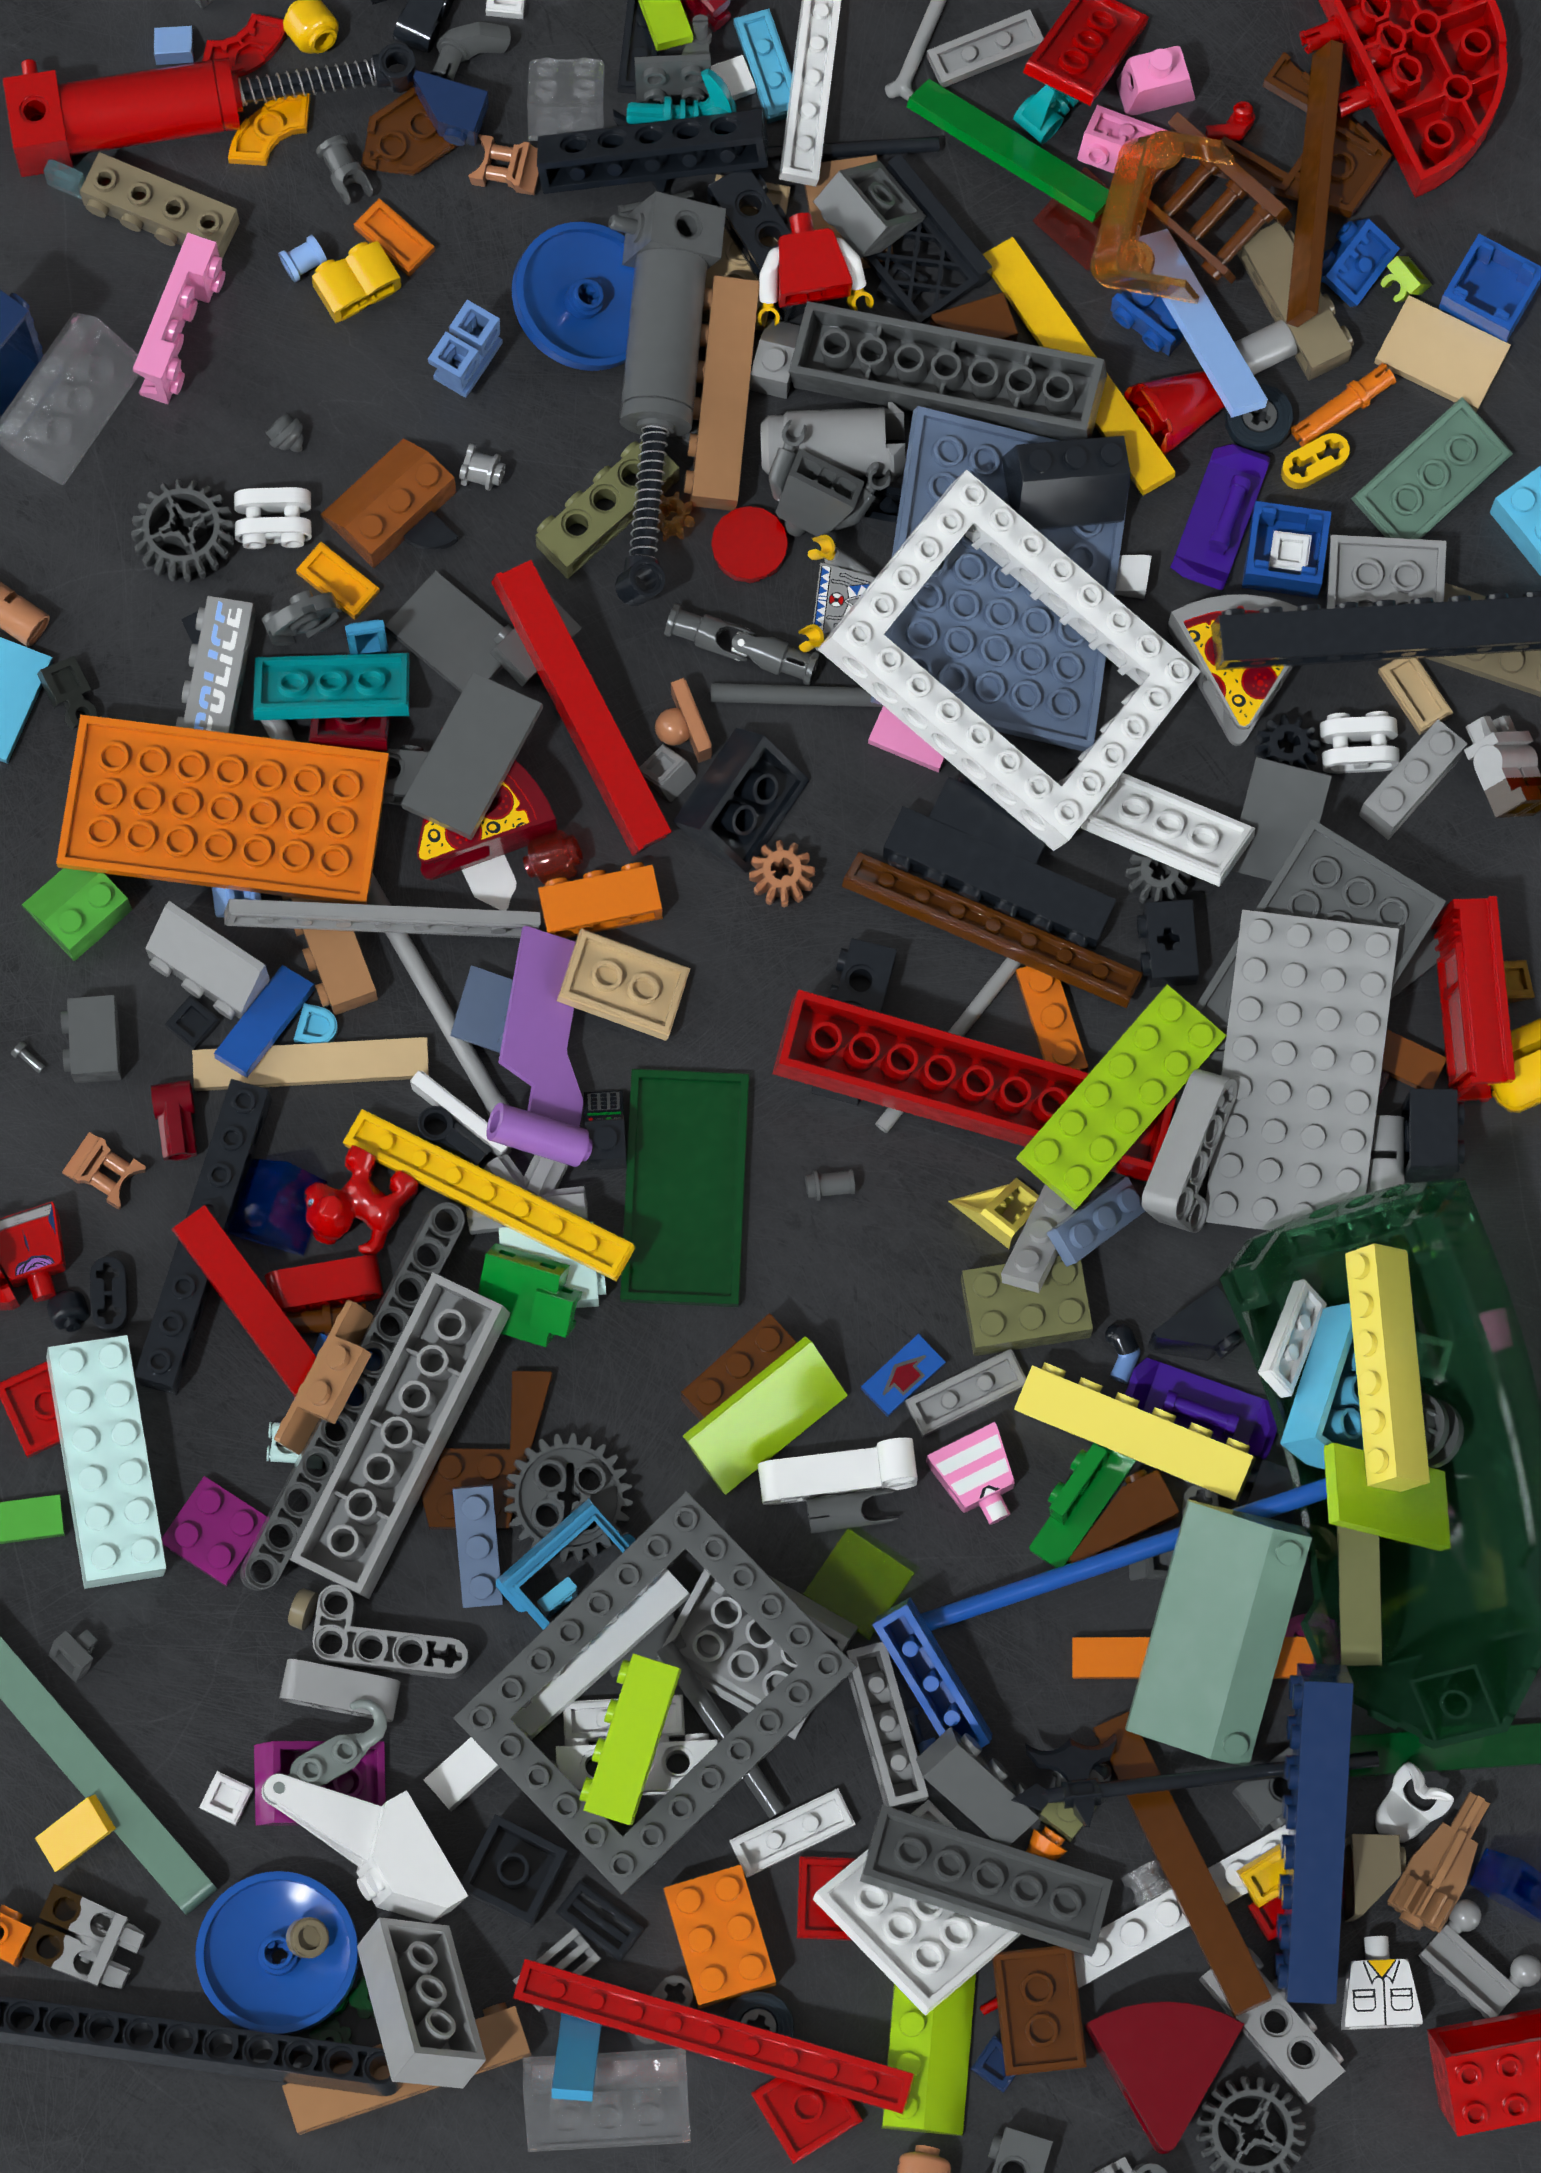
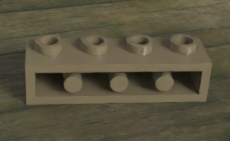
(156, 204)

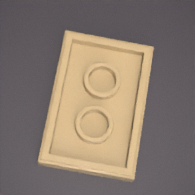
(1442, 353)
(623, 984)

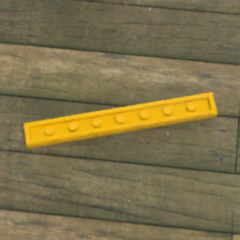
(1056, 331)
(491, 1195)

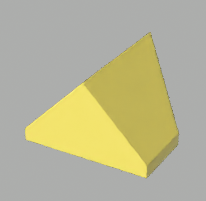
(1000, 1210)

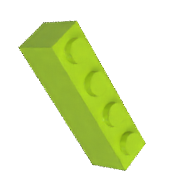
(631, 1740)

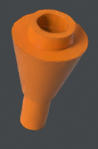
(1046, 1844)

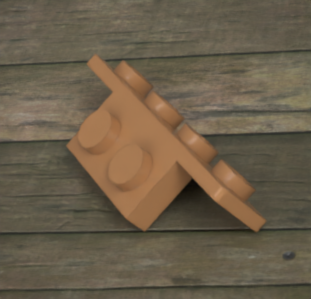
(329, 1379)

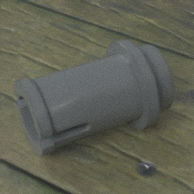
(829, 1184)

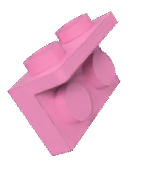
(1107, 135)

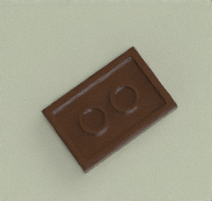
(1039, 2010)

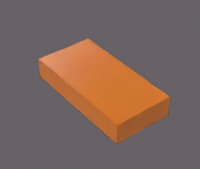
(396, 236)

